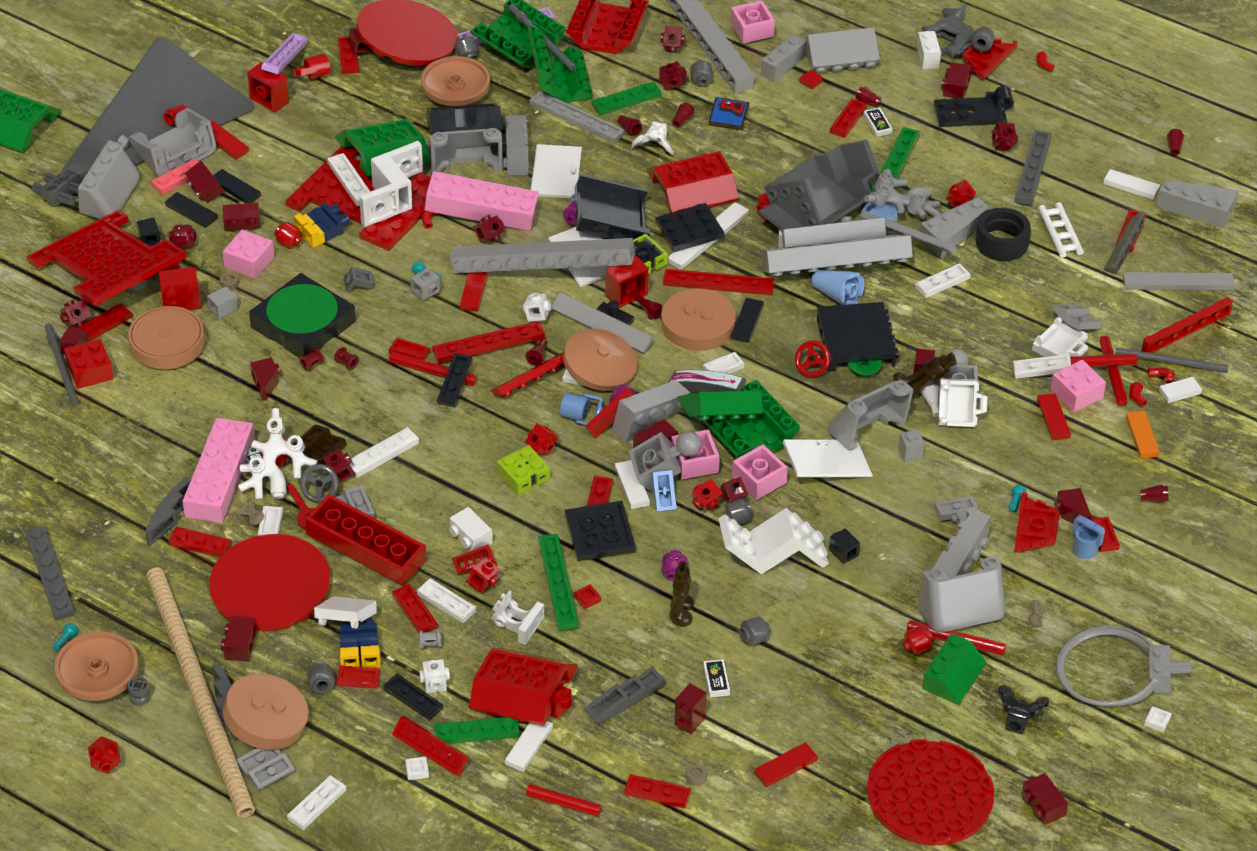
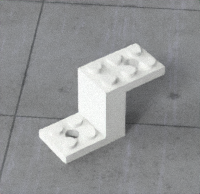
(391, 183)
(773, 541)

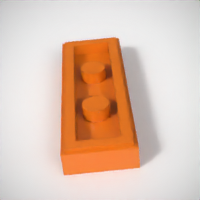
(1142, 434)

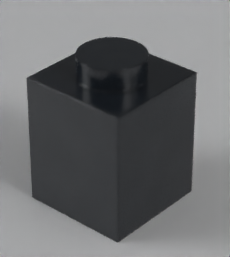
(148, 231)
(844, 546)

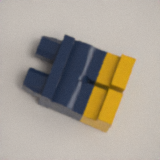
(321, 224)
(362, 638)

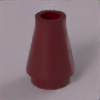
(867, 96)
(684, 113)
(630, 125)
(1175, 139)
(1155, 494)

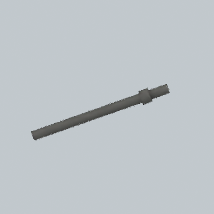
(522, 18)
(53, 340)
(1173, 360)

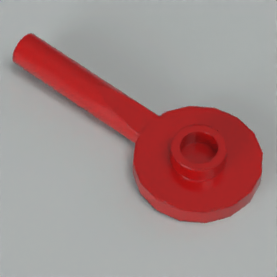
(305, 511)

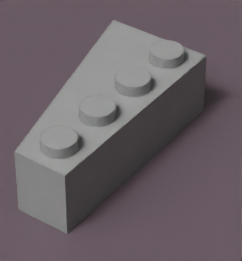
(516, 145)
(1198, 201)
(954, 224)
(647, 408)
(966, 545)

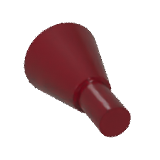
(650, 307)
(536, 354)

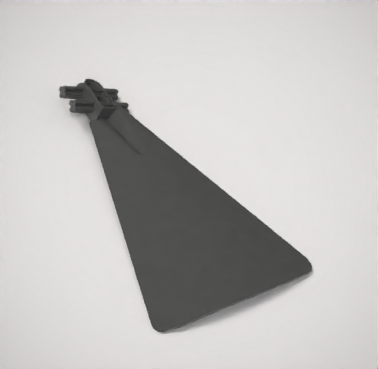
(159, 82)

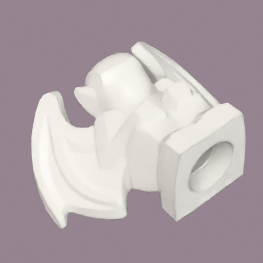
(656, 133)

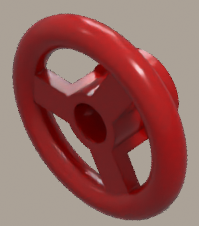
(818, 361)

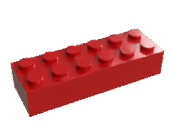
(365, 539)

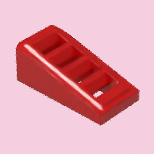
(479, 553)

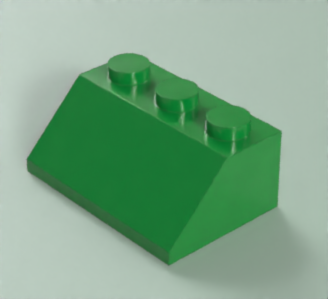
(953, 669)

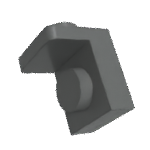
(359, 278)

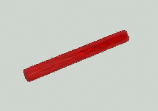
(425, 366)
(1114, 373)
(979, 643)

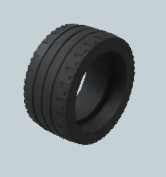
(1003, 248)

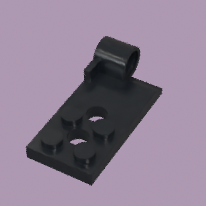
(985, 110)

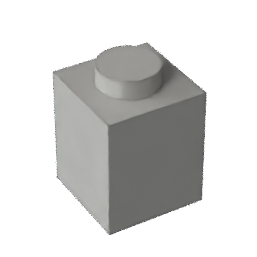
(222, 302)
(911, 445)

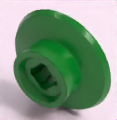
(865, 368)

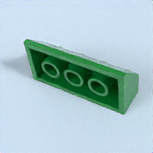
(722, 404)

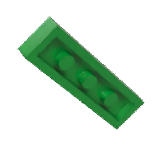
(626, 98)
(477, 730)

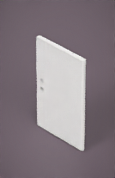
(556, 170)
(582, 275)
(826, 459)

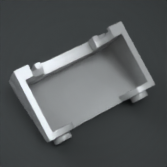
(187, 141)
(466, 147)
(883, 404)
(963, 598)

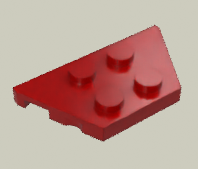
(985, 62)
(1035, 525)

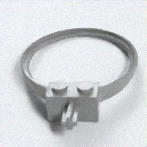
(1159, 664)

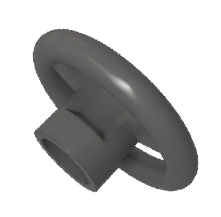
(325, 479)

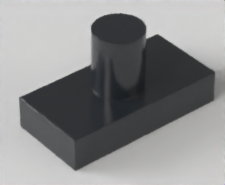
(612, 309)

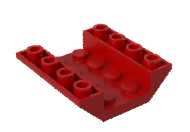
(605, 26)
(696, 181)
(518, 685)

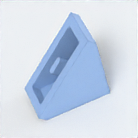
(888, 210)
(663, 490)

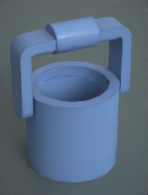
(577, 407)
(1087, 537)

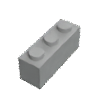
(783, 58)

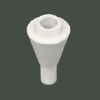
(931, 395)

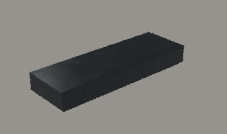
(237, 187)
(191, 209)
(747, 320)
(455, 380)
(413, 697)

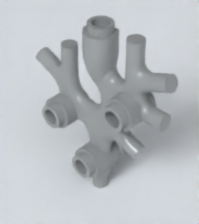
(913, 199)

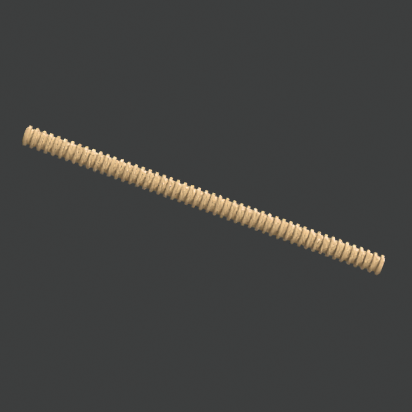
(200, 693)

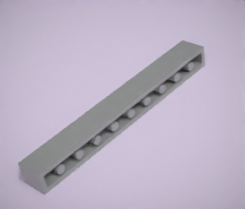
(714, 44)
(542, 255)

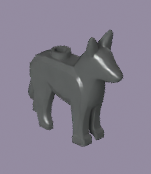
(954, 30)

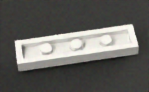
(348, 177)
(383, 451)

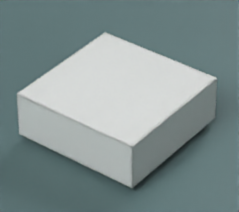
(1157, 719)
(417, 768)

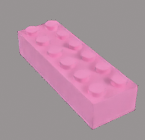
(479, 198)
(218, 470)

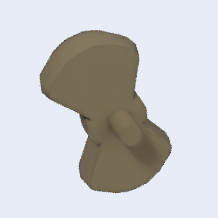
(255, 516)
(1037, 609)

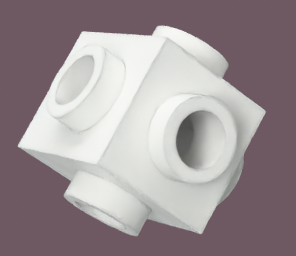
(536, 307)
(434, 676)

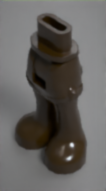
(930, 372)
(681, 601)

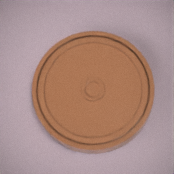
(698, 319)
(166, 337)
(265, 711)

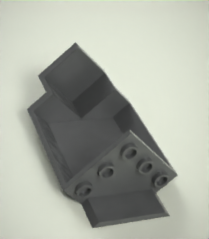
(822, 187)

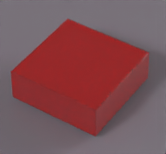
(811, 79)
(587, 596)

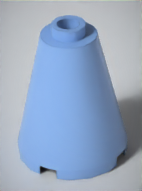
(839, 285)

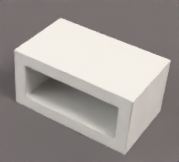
(928, 50)
(470, 529)

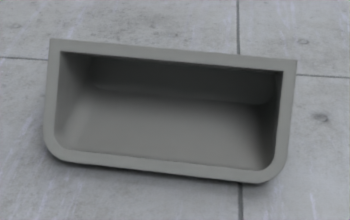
(842, 50)
(107, 182)

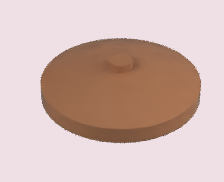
(455, 81)
(599, 359)
(96, 666)

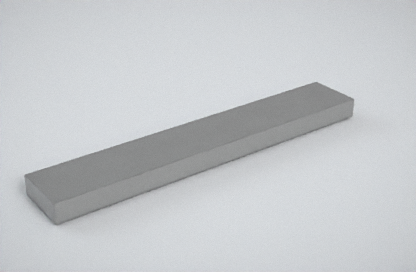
(577, 117)
(833, 232)
(919, 236)
(1178, 281)
(595, 319)

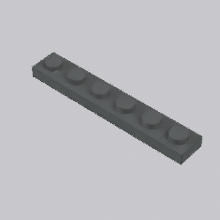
(1033, 167)
(49, 573)

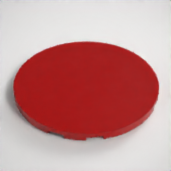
(406, 31)
(271, 580)
(930, 792)

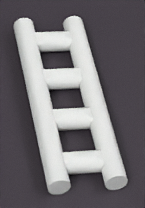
(1057, 237)

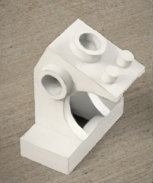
(530, 619)

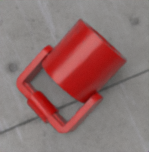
(314, 67)

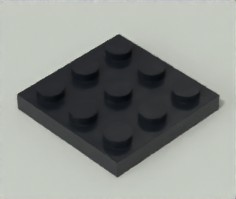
(690, 227)
(599, 530)

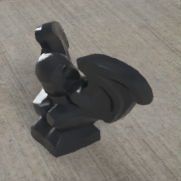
(1019, 710)

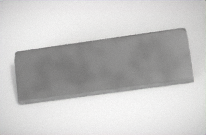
(1125, 243)

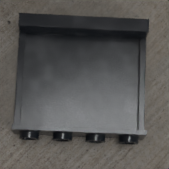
(609, 208)
(856, 333)

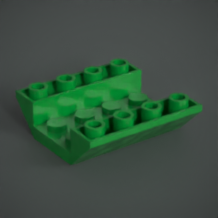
(512, 37)
(554, 75)
(19, 117)
(381, 139)
(766, 429)

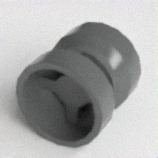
(138, 691)

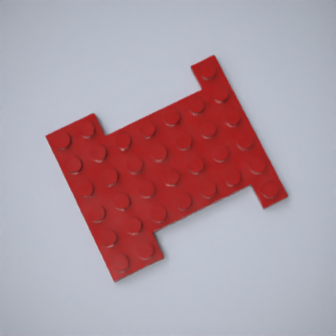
(326, 188)
(107, 258)

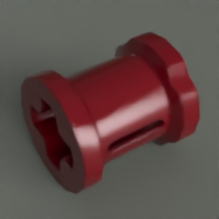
(311, 359)
(342, 359)

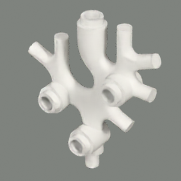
(271, 450)

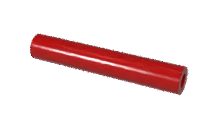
(1107, 360)
(564, 800)

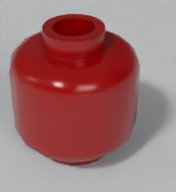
(288, 235)
(918, 640)

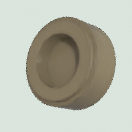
(229, 280)
(696, 775)

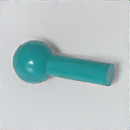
(420, 266)
(1016, 492)
(69, 631)

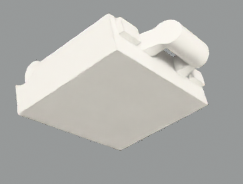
(1061, 340)
(958, 402)
(345, 610)

